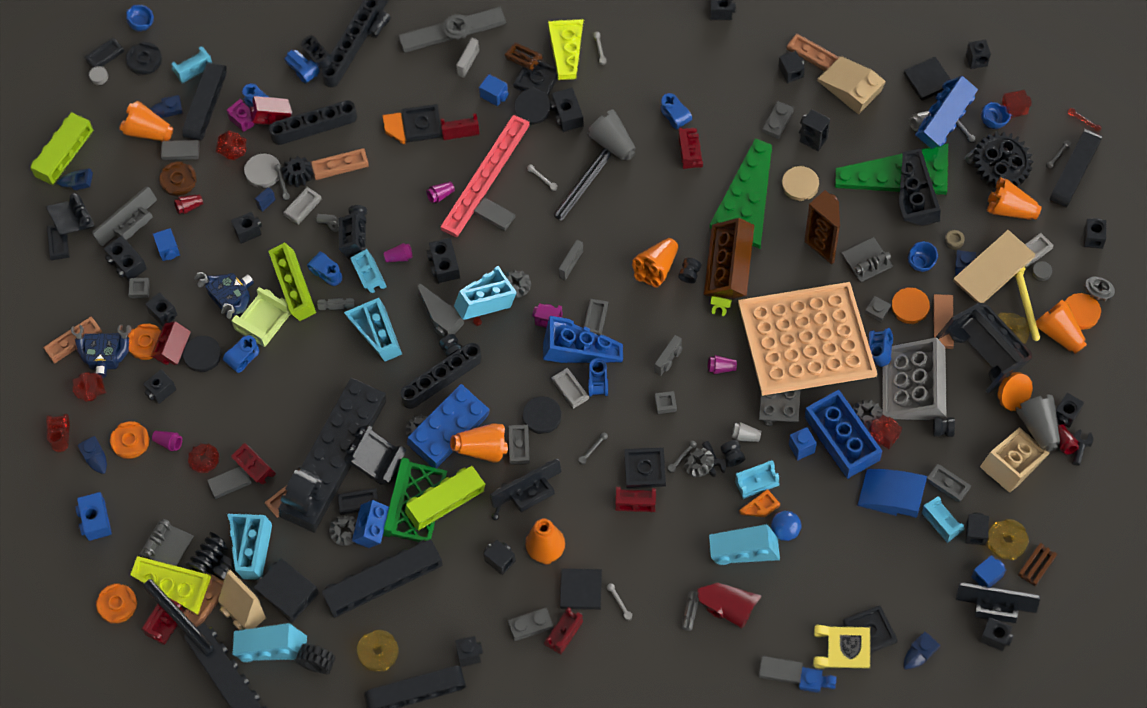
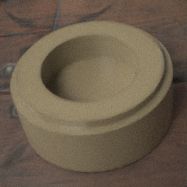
(954, 239)

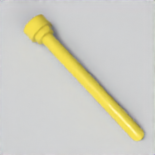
(1027, 304)

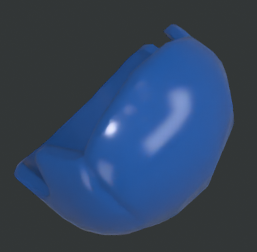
(139, 17)
(995, 115)
(922, 256)
(786, 525)

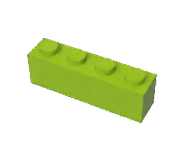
(61, 148)
(292, 282)
(445, 497)

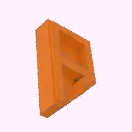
(394, 126)
(761, 505)

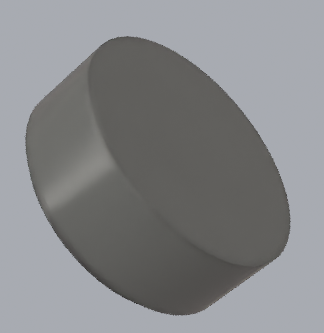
(1042, 271)

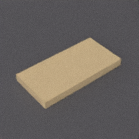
(994, 267)

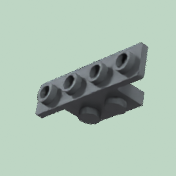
(127, 218)

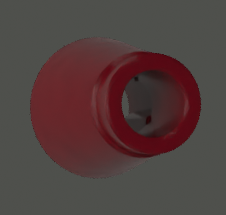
(187, 203)
(1068, 442)

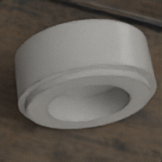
(98, 75)

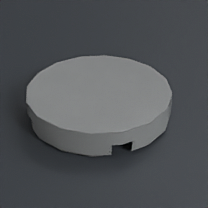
(261, 170)

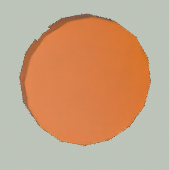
(910, 305)
(1085, 309)
(143, 340)
(1014, 390)
(129, 440)
(116, 603)

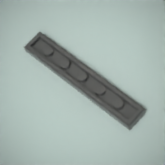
(435, 33)

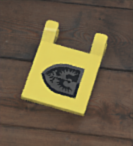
(847, 647)

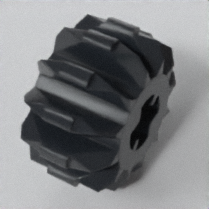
(297, 171)

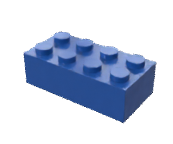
(454, 415)
(843, 434)

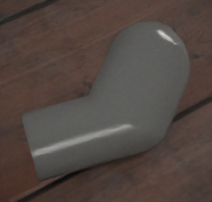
(330, 220)

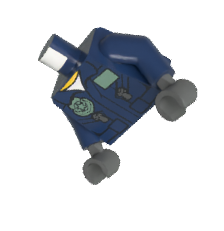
(227, 291)
(102, 350)

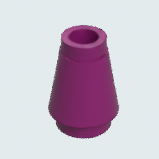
(439, 192)
(399, 253)
(721, 364)
(169, 440)

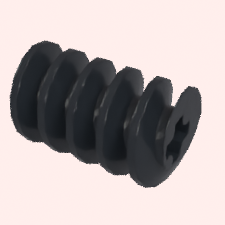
(207, 554)

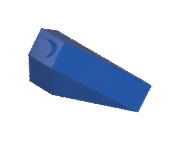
(573, 344)

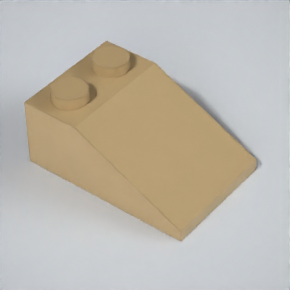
(852, 83)
(1014, 459)
(240, 603)

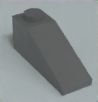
(443, 316)

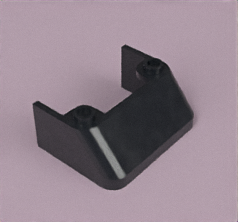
(991, 339)

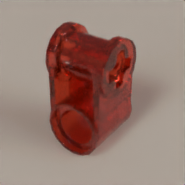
(58, 428)

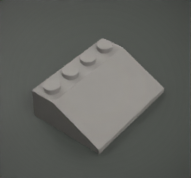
(915, 381)

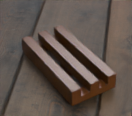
(521, 58)
(1046, 551)

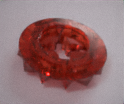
(207, 464)

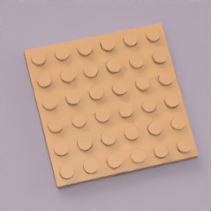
(806, 338)

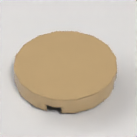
(800, 183)

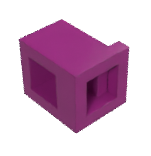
(240, 115)
(543, 312)

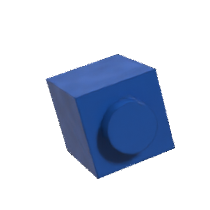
(493, 90)
(166, 244)
(802, 443)
(989, 572)

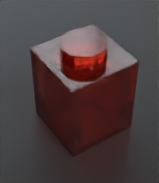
(1017, 103)

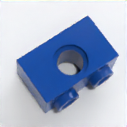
(370, 524)
(98, 526)

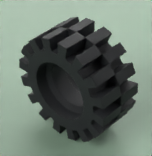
(315, 658)

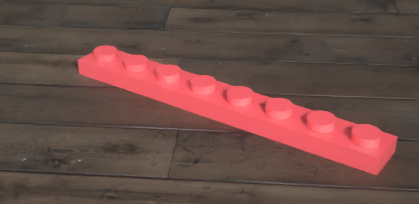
(484, 176)

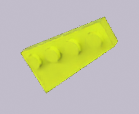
(565, 43)
(177, 583)

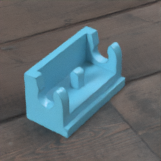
(192, 66)
(368, 271)
(757, 479)
(942, 519)

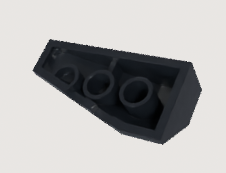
(917, 195)

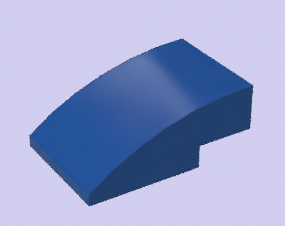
(892, 491)

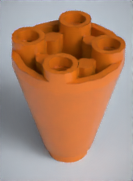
(145, 124)
(1012, 202)
(655, 262)
(1062, 327)
(481, 442)
(545, 542)

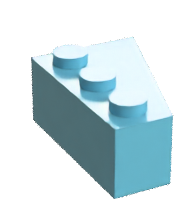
(485, 296)
(374, 325)
(250, 543)
(744, 545)
(268, 643)

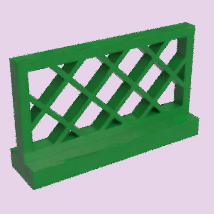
(398, 498)

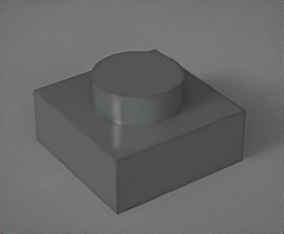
(139, 287)
(878, 309)
(665, 402)

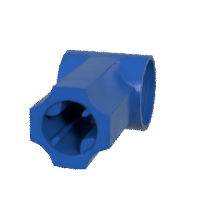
(305, 69)

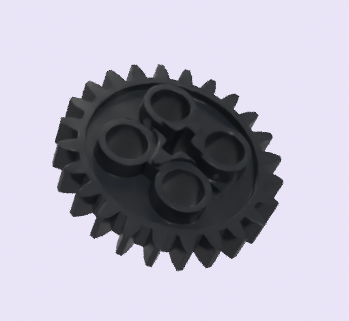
(994, 146)

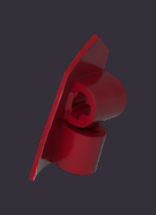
(728, 602)

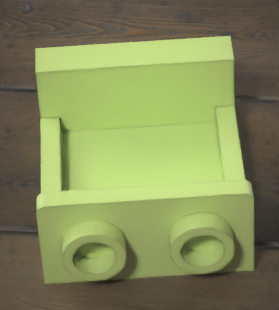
(262, 317)

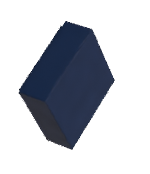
(265, 199)

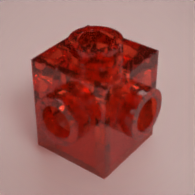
(231, 145)
(88, 386)
(885, 431)

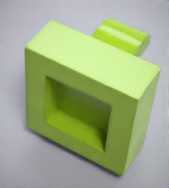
(720, 302)

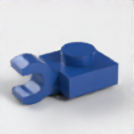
(813, 680)

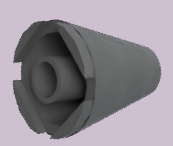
(612, 135)
(1041, 421)

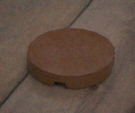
(177, 178)

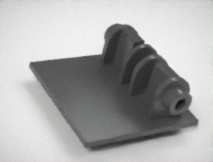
(867, 259)
(780, 407)
(166, 543)

